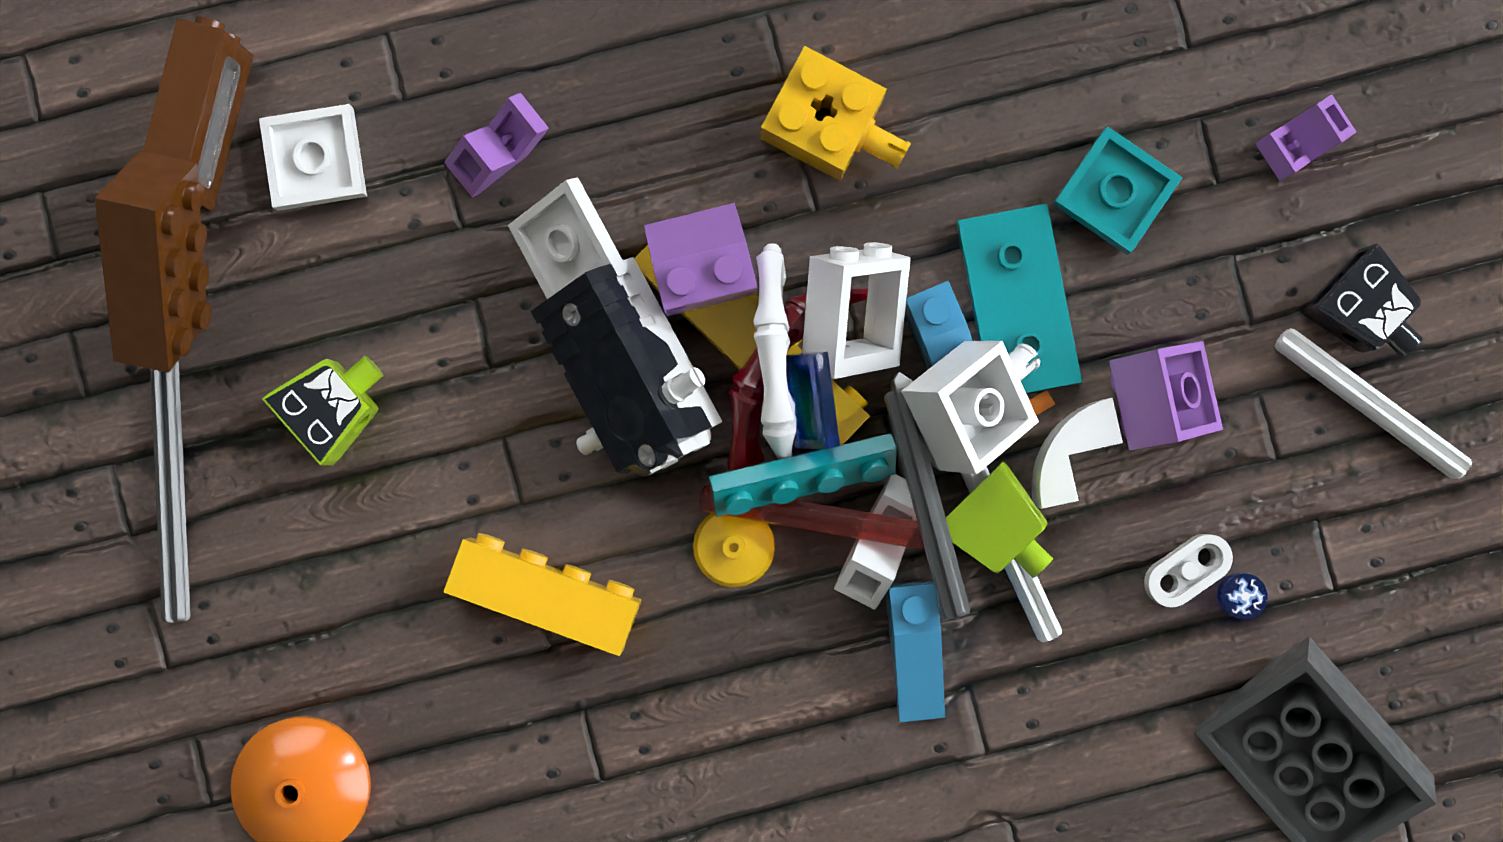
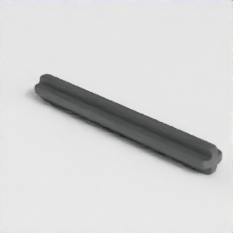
(927, 507)

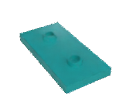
(1020, 290)

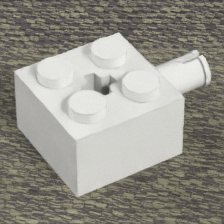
(973, 404)

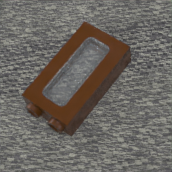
(200, 100)

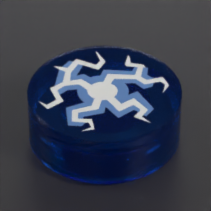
(1242, 596)

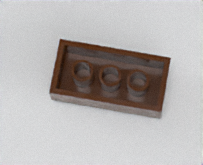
(153, 260)

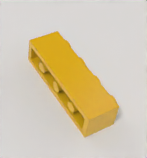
(543, 594)

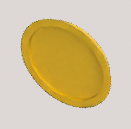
(733, 549)

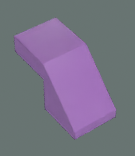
(1305, 138)
(496, 148)

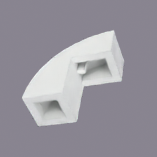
(1080, 431)
(872, 564)

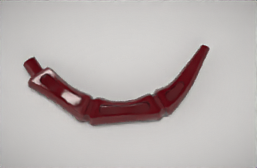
(748, 393)

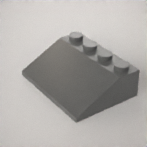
(1317, 752)

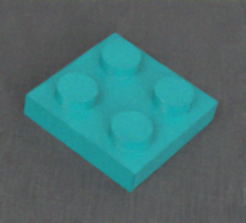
(1117, 190)

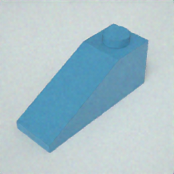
(936, 322)
(916, 650)

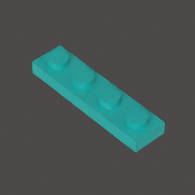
(803, 475)

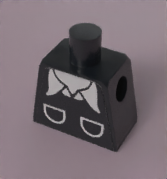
(1368, 304)

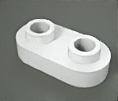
(1187, 573)

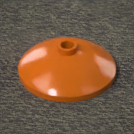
(323, 768)

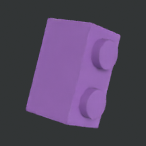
(701, 259)
(1165, 395)

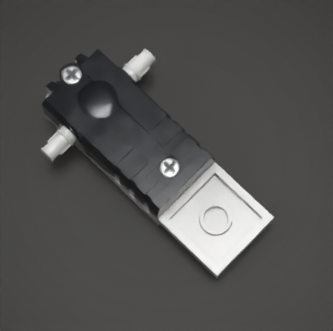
(612, 338)

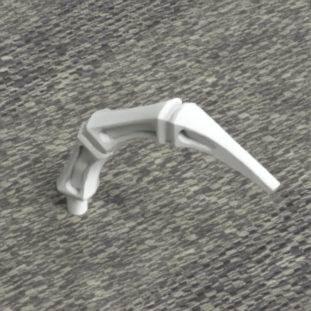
(772, 347)

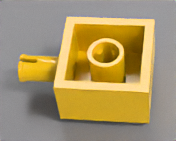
(829, 143)

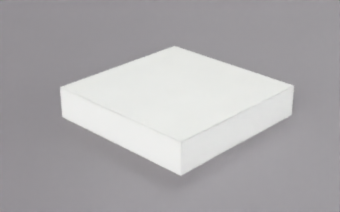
(312, 157)

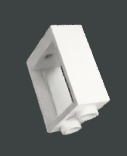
(829, 304)

